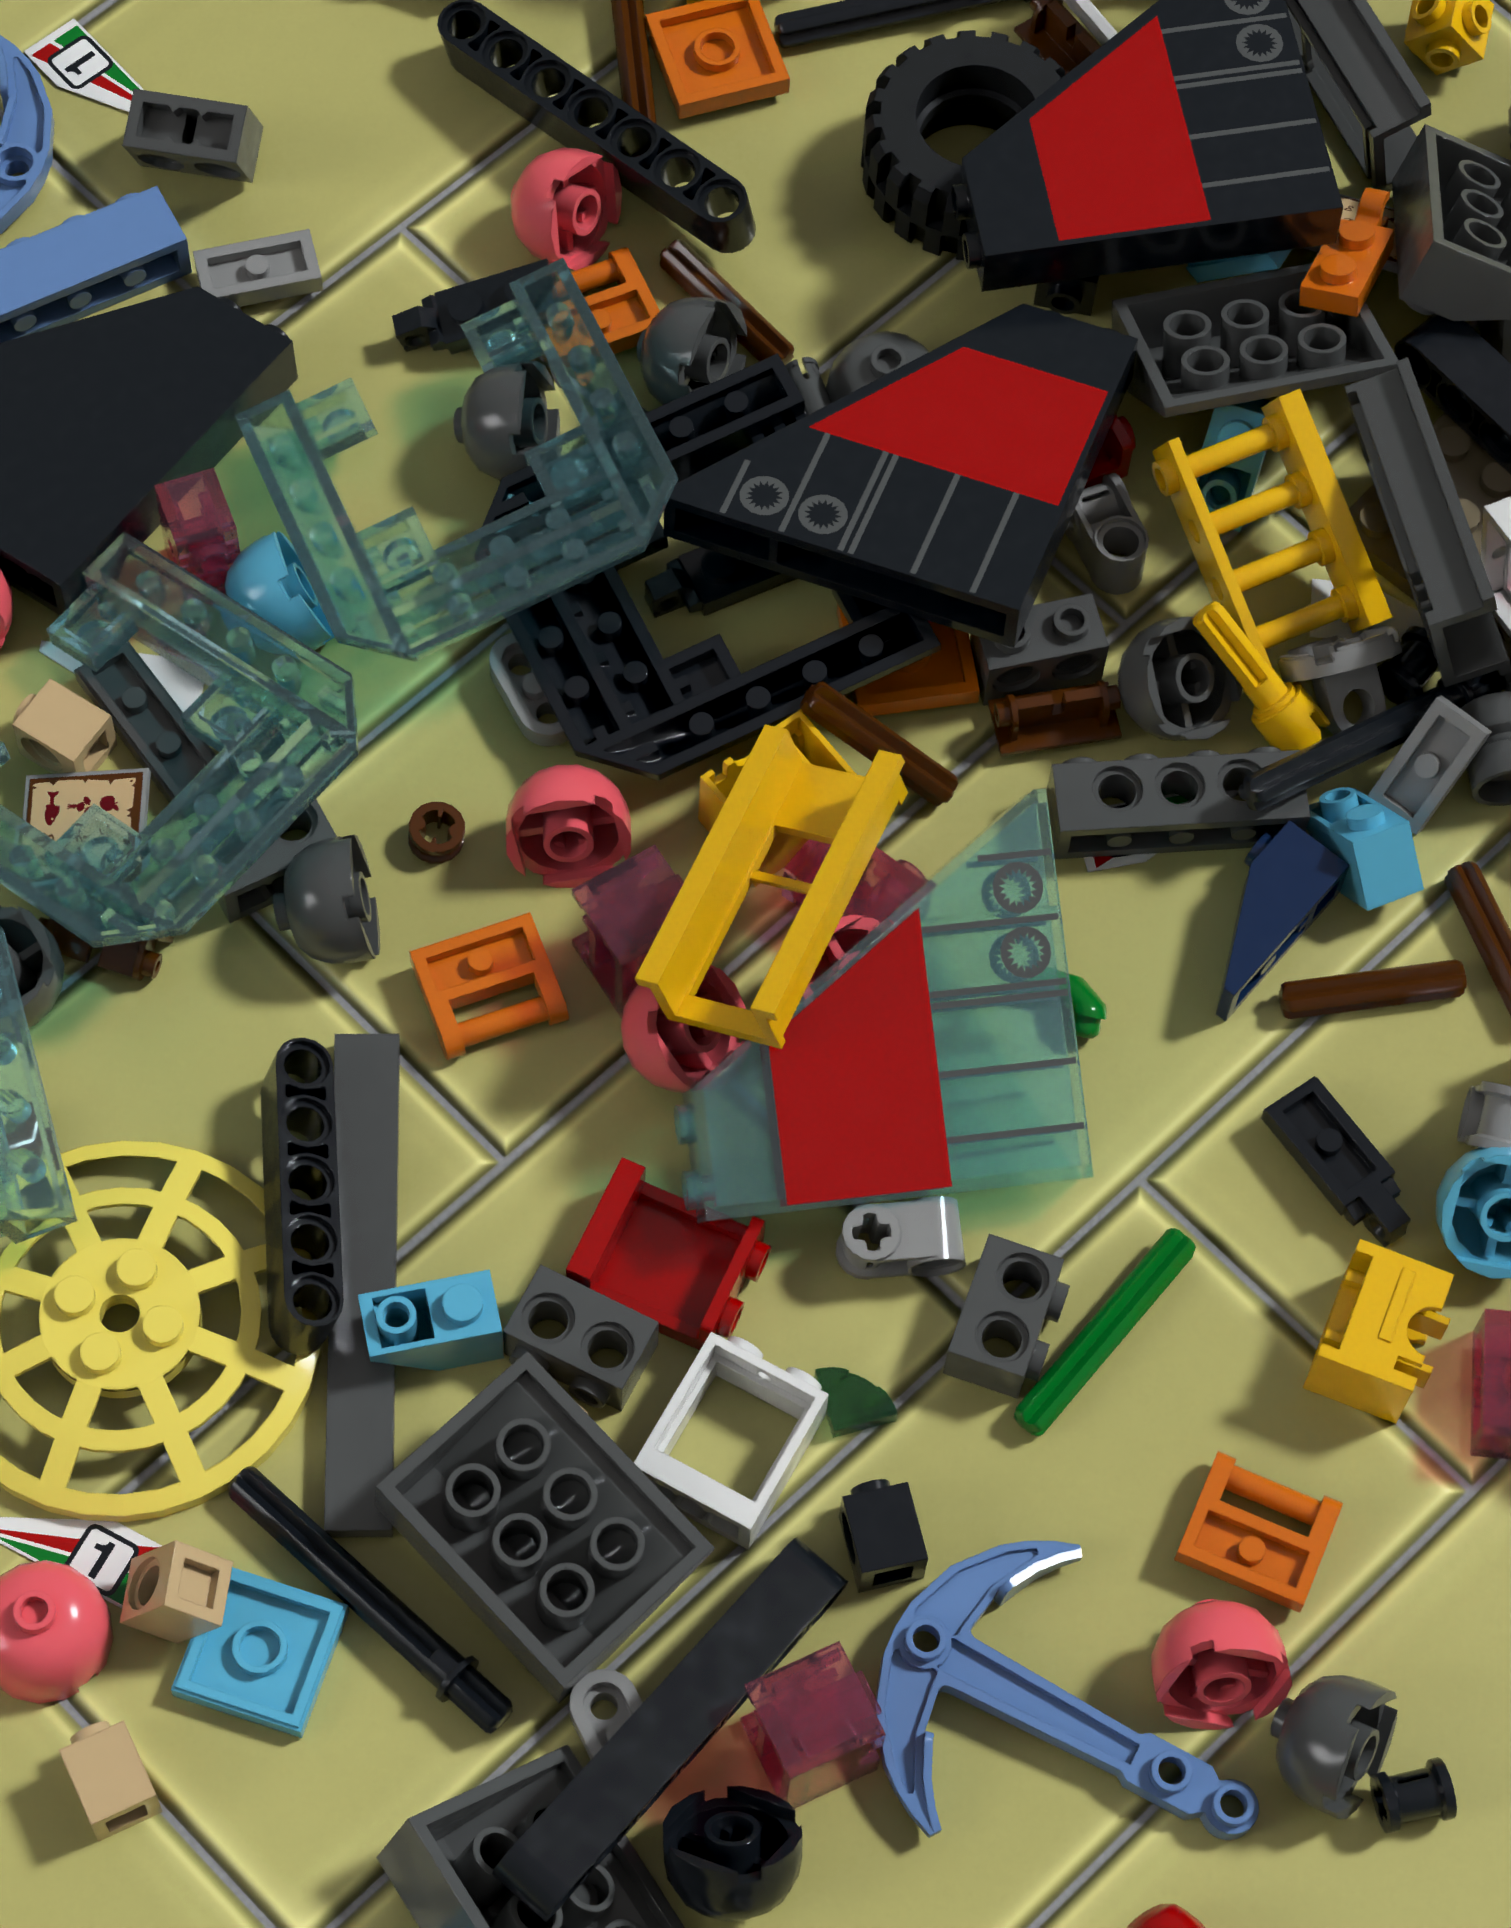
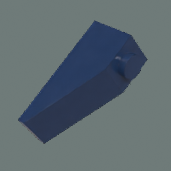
(1283, 894)

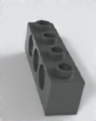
(1151, 823)

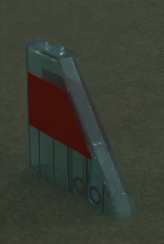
(915, 1057)

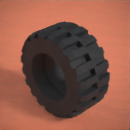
(930, 90)

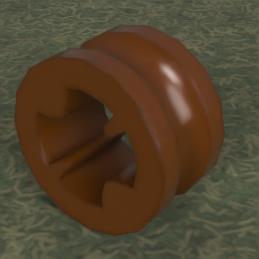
(440, 813)

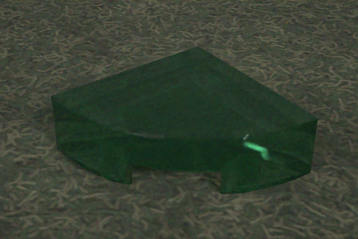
(853, 1402)

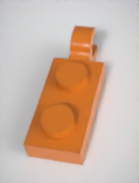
(1349, 268)

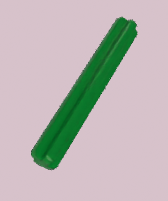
(1104, 1332)

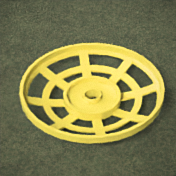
(149, 1352)

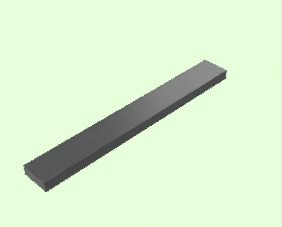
(358, 1390)

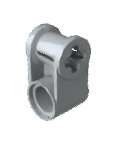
(1108, 525)
(1486, 1116)
(912, 1236)

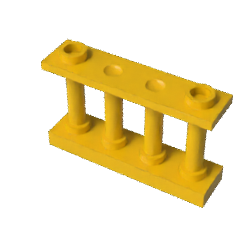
(1308, 487)

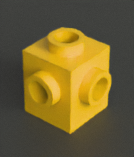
(1448, 32)

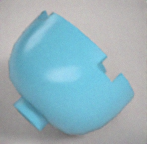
(275, 587)
(1476, 1211)

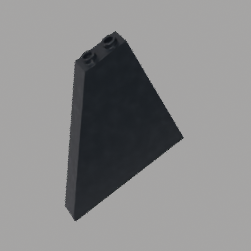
(109, 413)

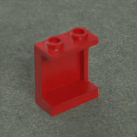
(663, 1262)

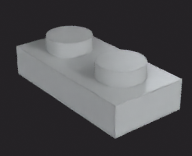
(260, 268)
(1430, 763)

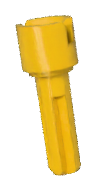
(1282, 709)

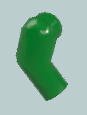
(1087, 1008)

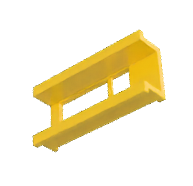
(770, 797)

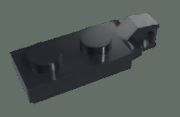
(442, 314)
(707, 583)
(1338, 1159)

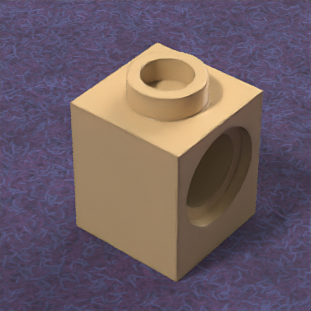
(63, 730)
(176, 1592)
(109, 1778)

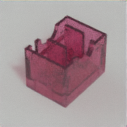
(623, 919)
(814, 1725)

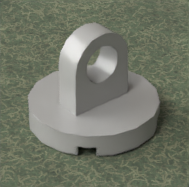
(1343, 667)

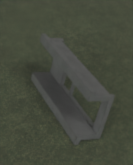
(1360, 82)
(1428, 525)

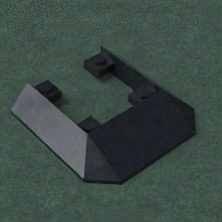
(669, 713)

